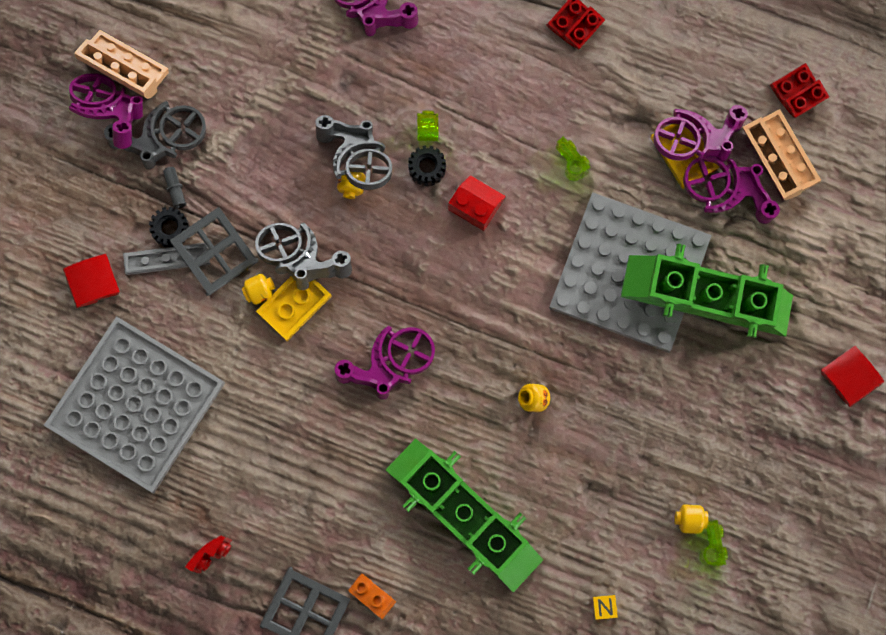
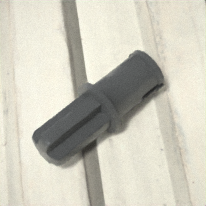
(174, 187)

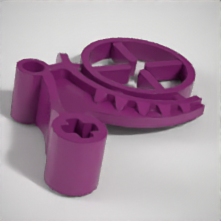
(376, 15)
(123, 108)
(715, 140)
(745, 184)
(380, 375)

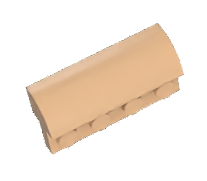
(122, 64)
(782, 154)

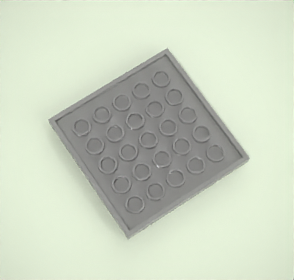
(598, 263)
(134, 404)

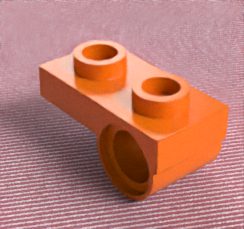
(372, 596)

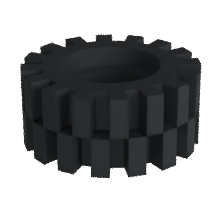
(427, 153)
(160, 219)

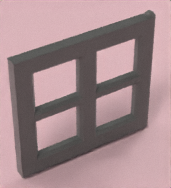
(213, 251)
(305, 611)

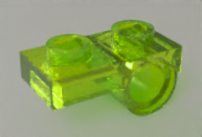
(427, 126)
(568, 151)
(714, 533)

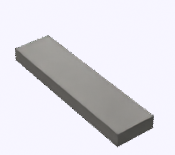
(160, 259)

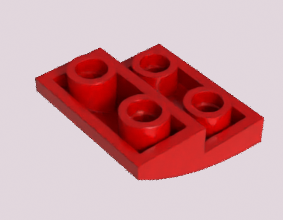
(575, 23)
(799, 91)
(91, 280)
(852, 376)
(216, 548)

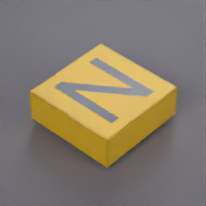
(605, 607)

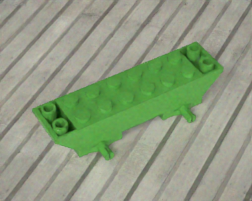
(708, 293)
(465, 514)

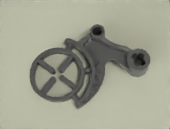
(357, 144)
(149, 147)
(305, 267)

